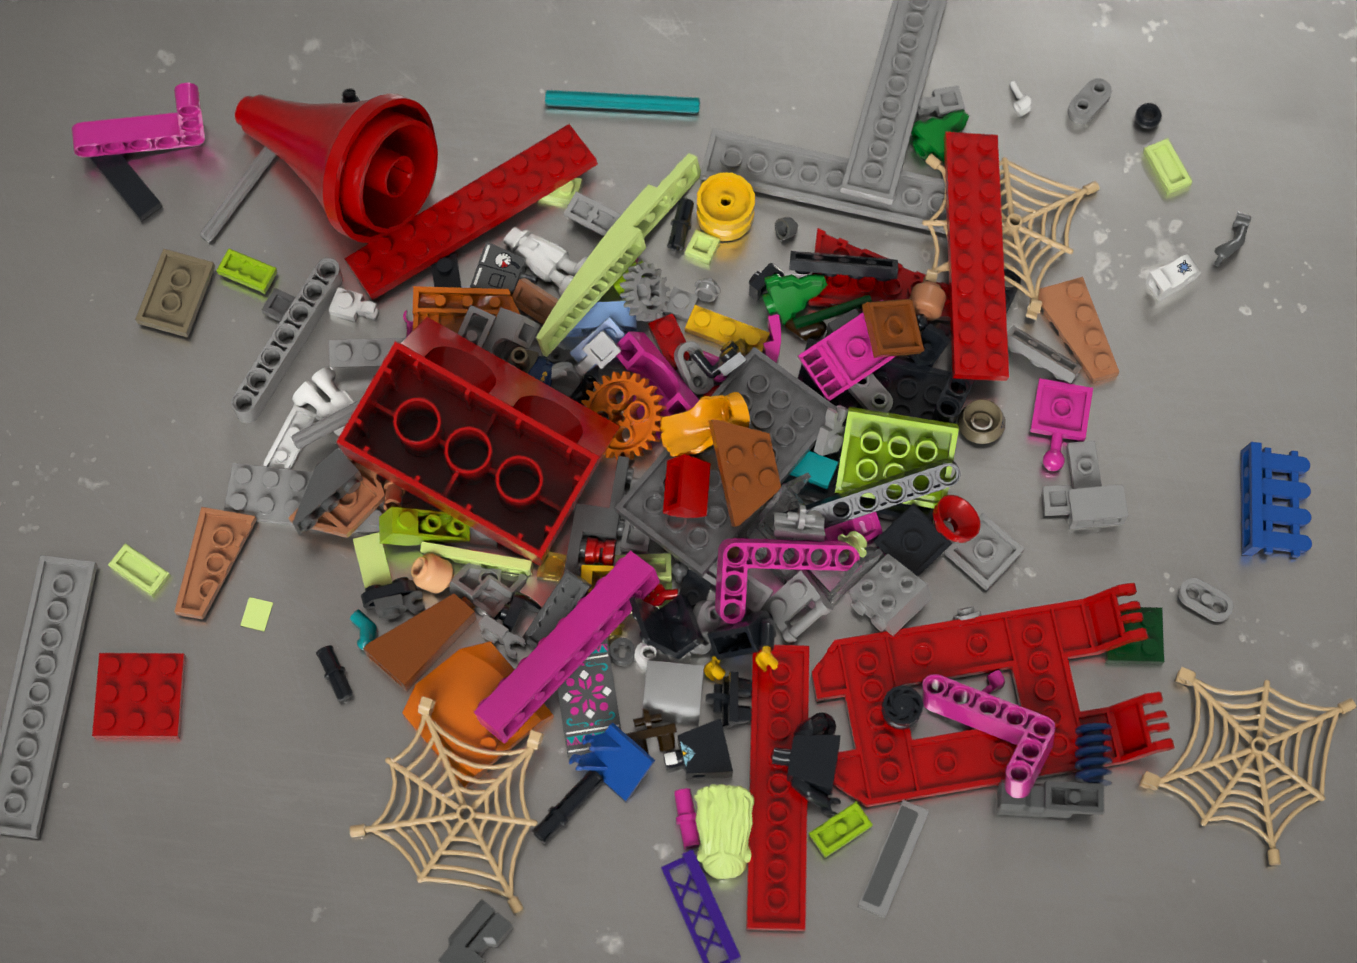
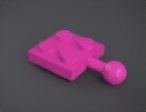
(1062, 413)

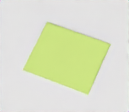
(256, 614)

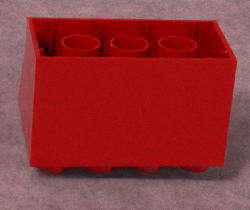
(477, 438)

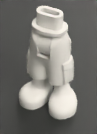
(543, 257)
(325, 381)

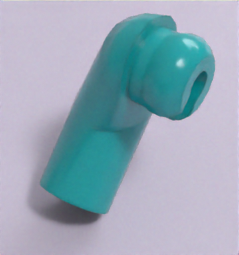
(367, 627)

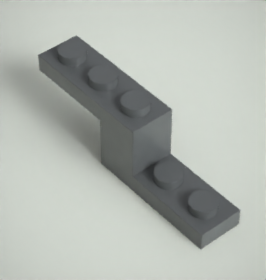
(598, 521)

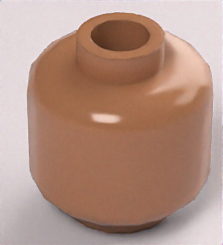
(928, 300)

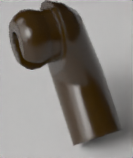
(812, 331)

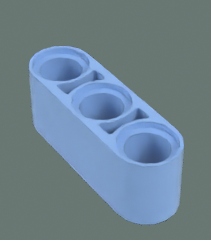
(600, 313)

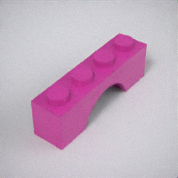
(643, 358)

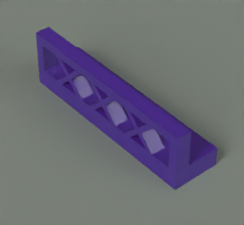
(710, 905)

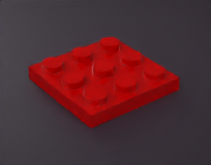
(139, 695)

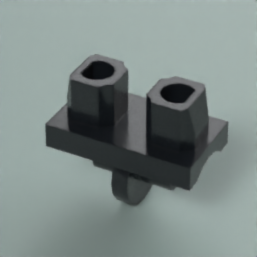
(934, 342)
(726, 700)

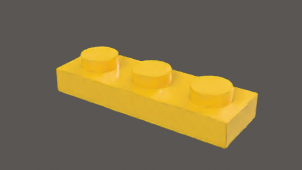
(723, 329)

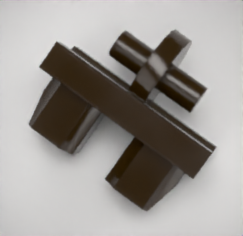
(664, 733)

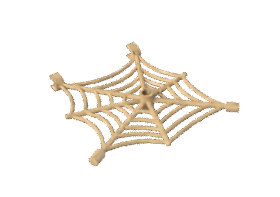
(1012, 225)
(1187, 677)
(534, 742)

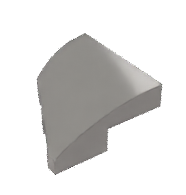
(486, 588)

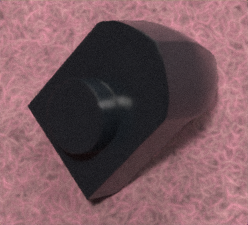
(757, 283)
(511, 612)

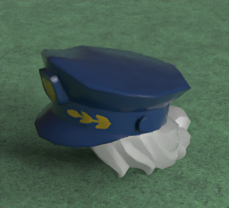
(558, 376)

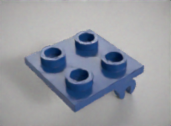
(616, 759)

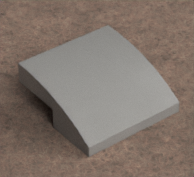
(673, 691)

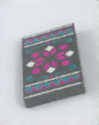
(588, 700)

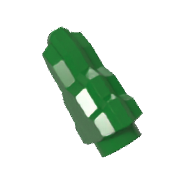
(930, 134)
(790, 294)

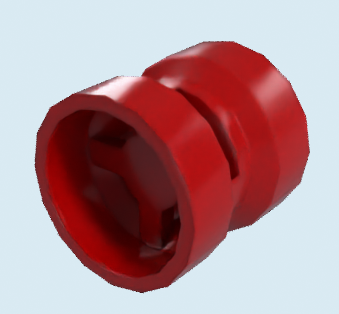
(593, 552)

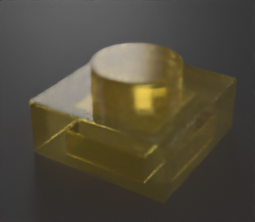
(552, 567)

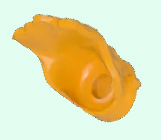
(690, 430)

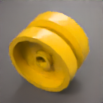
(725, 206)

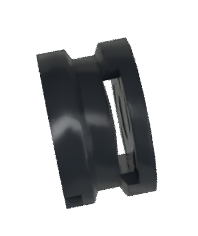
(902, 707)

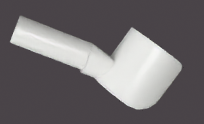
(1023, 104)

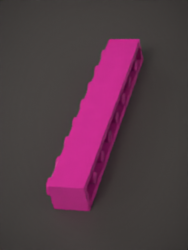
(566, 647)

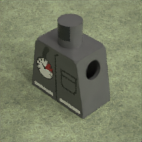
(500, 269)

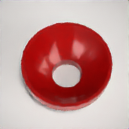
(960, 515)

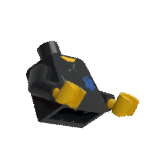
(748, 636)

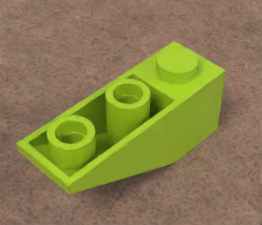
(416, 526)

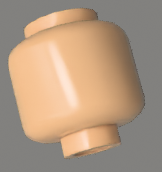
(432, 573)

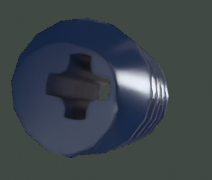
(1092, 752)

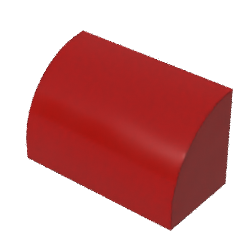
(686, 487)

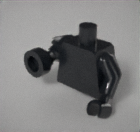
(812, 760)

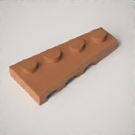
(1075, 318)
(212, 554)

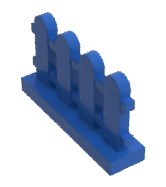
(1256, 501)

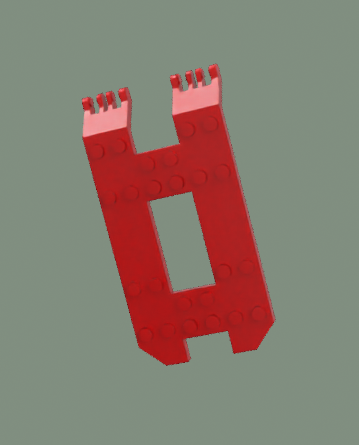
(1029, 642)

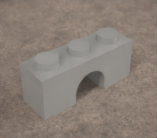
(510, 332)

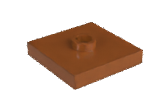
(892, 328)

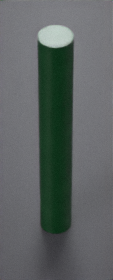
(830, 312)

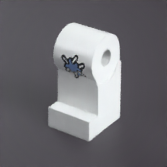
(1172, 277)

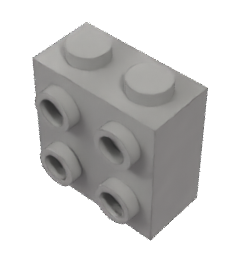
(889, 595)

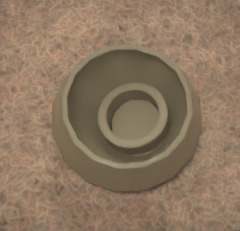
(981, 421)

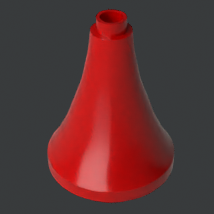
(360, 159)

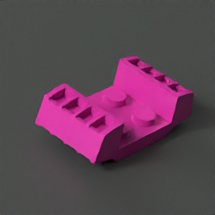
(842, 358)

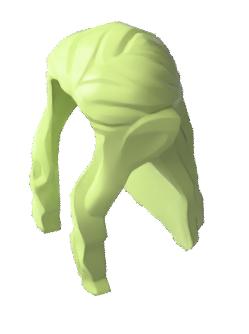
(724, 829)

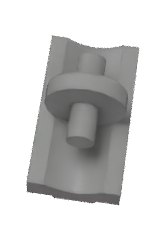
(798, 525)

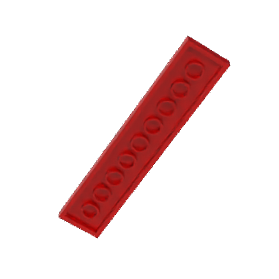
(471, 211)
(975, 257)
(779, 812)

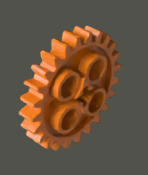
(641, 430)

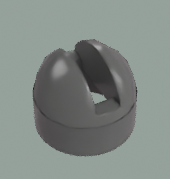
(784, 224)

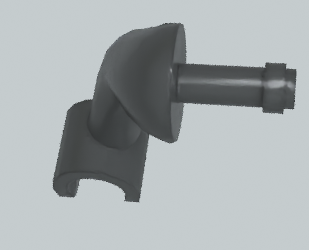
(1225, 250)

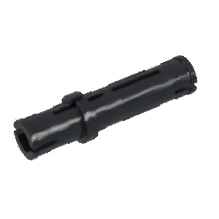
(566, 807)

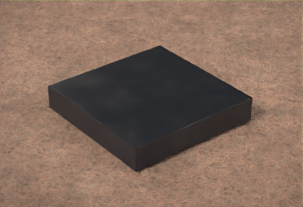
(913, 540)

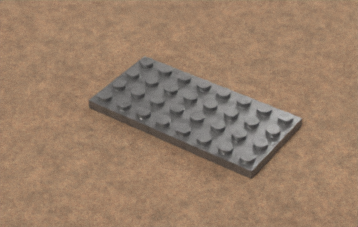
(777, 406)

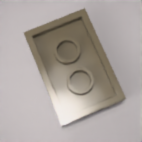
(175, 293)

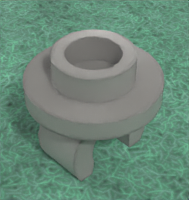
(967, 613)

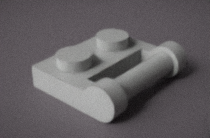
(791, 600)

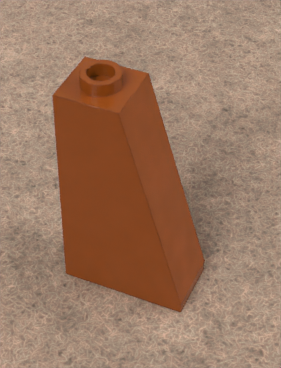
(420, 641)

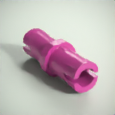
(687, 818)

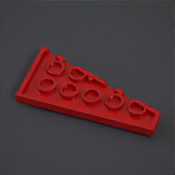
(843, 288)

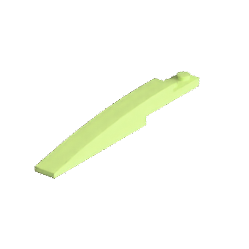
(616, 252)

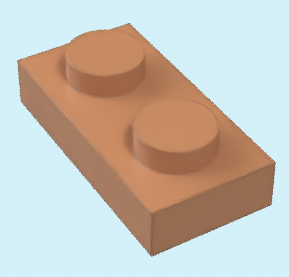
(533, 300)

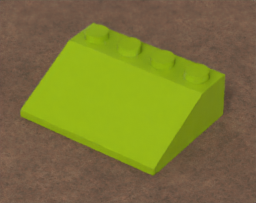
(890, 444)

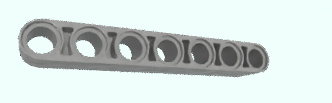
(287, 351)

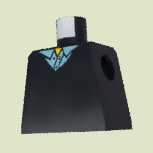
(702, 753)

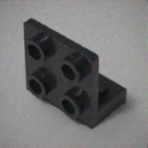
(670, 628)

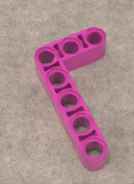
(144, 132)
(772, 560)
(997, 724)

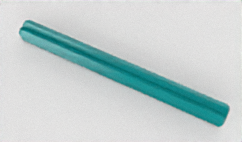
(622, 101)

